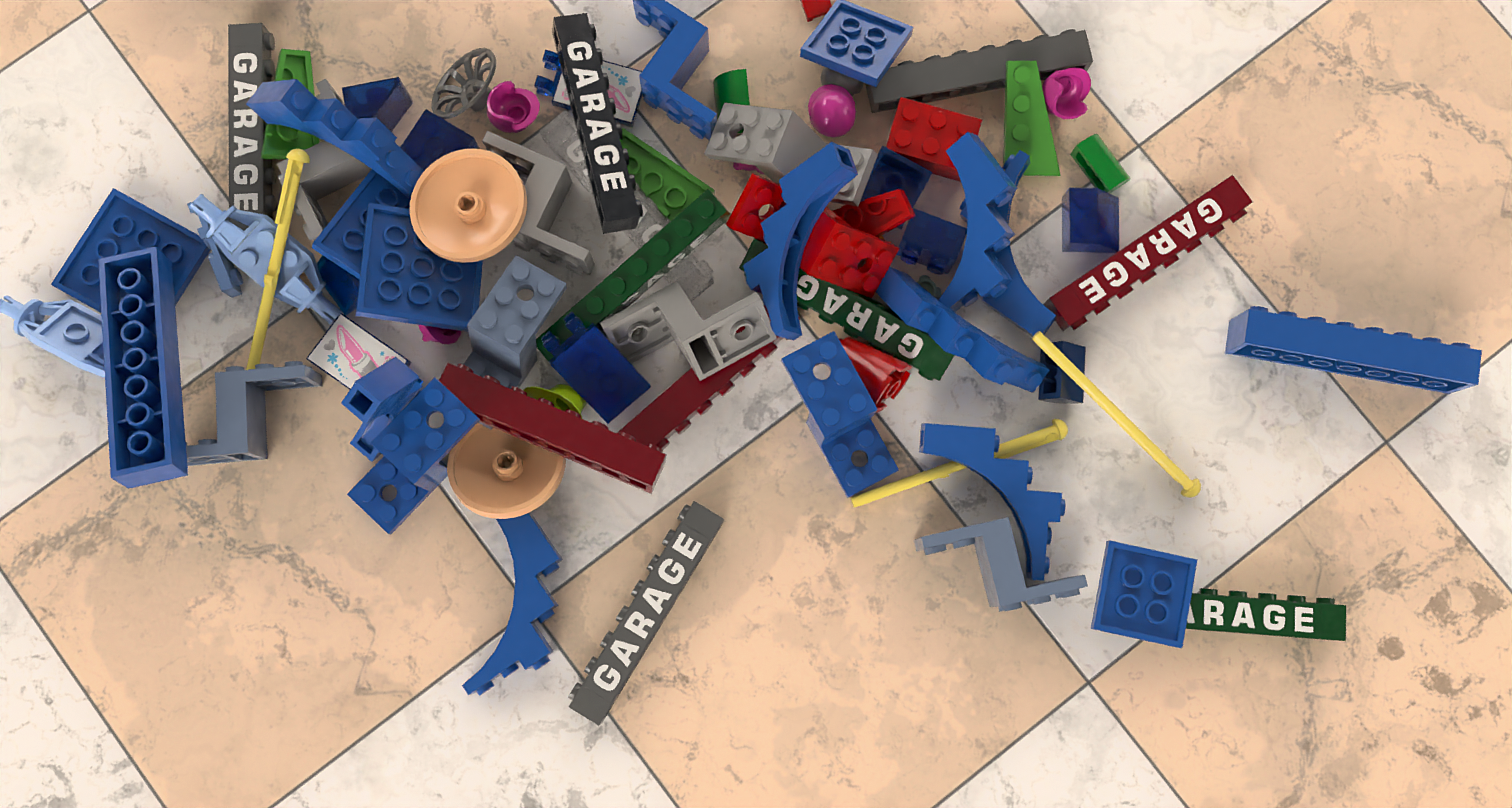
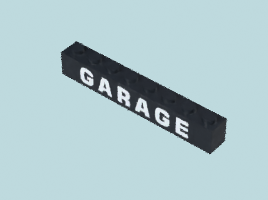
(595, 123)

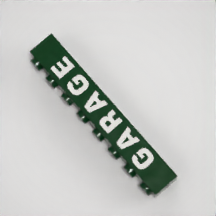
(645, 266)
(867, 319)
(1267, 615)

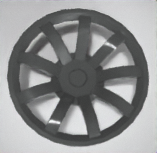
(473, 91)

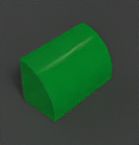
(731, 88)
(1099, 164)

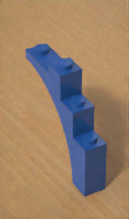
(364, 138)
(987, 231)
(786, 232)
(1018, 301)
(956, 335)
(378, 400)
(1030, 508)
(522, 640)

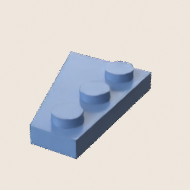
(224, 270)

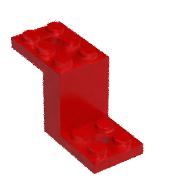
(832, 246)

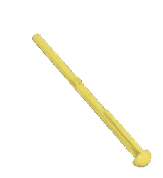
(296, 159)
(1007, 449)
(1190, 487)

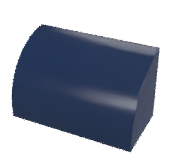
(1057, 385)

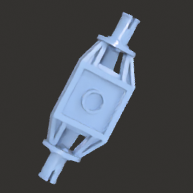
(252, 252)
(70, 332)

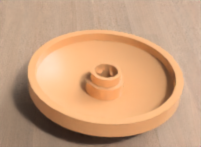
(468, 205)
(502, 473)

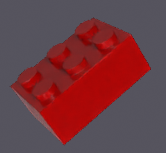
(925, 134)

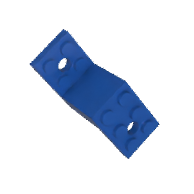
(674, 64)
(840, 413)
(412, 455)

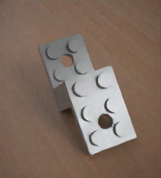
(779, 143)
(326, 173)
(546, 191)
(705, 344)

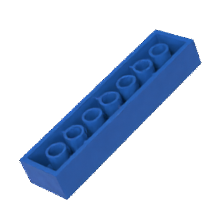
(1353, 350)
(142, 369)

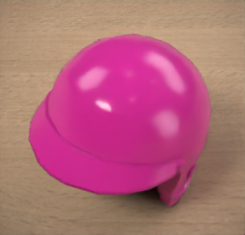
(1066, 91)
(511, 107)
(832, 110)

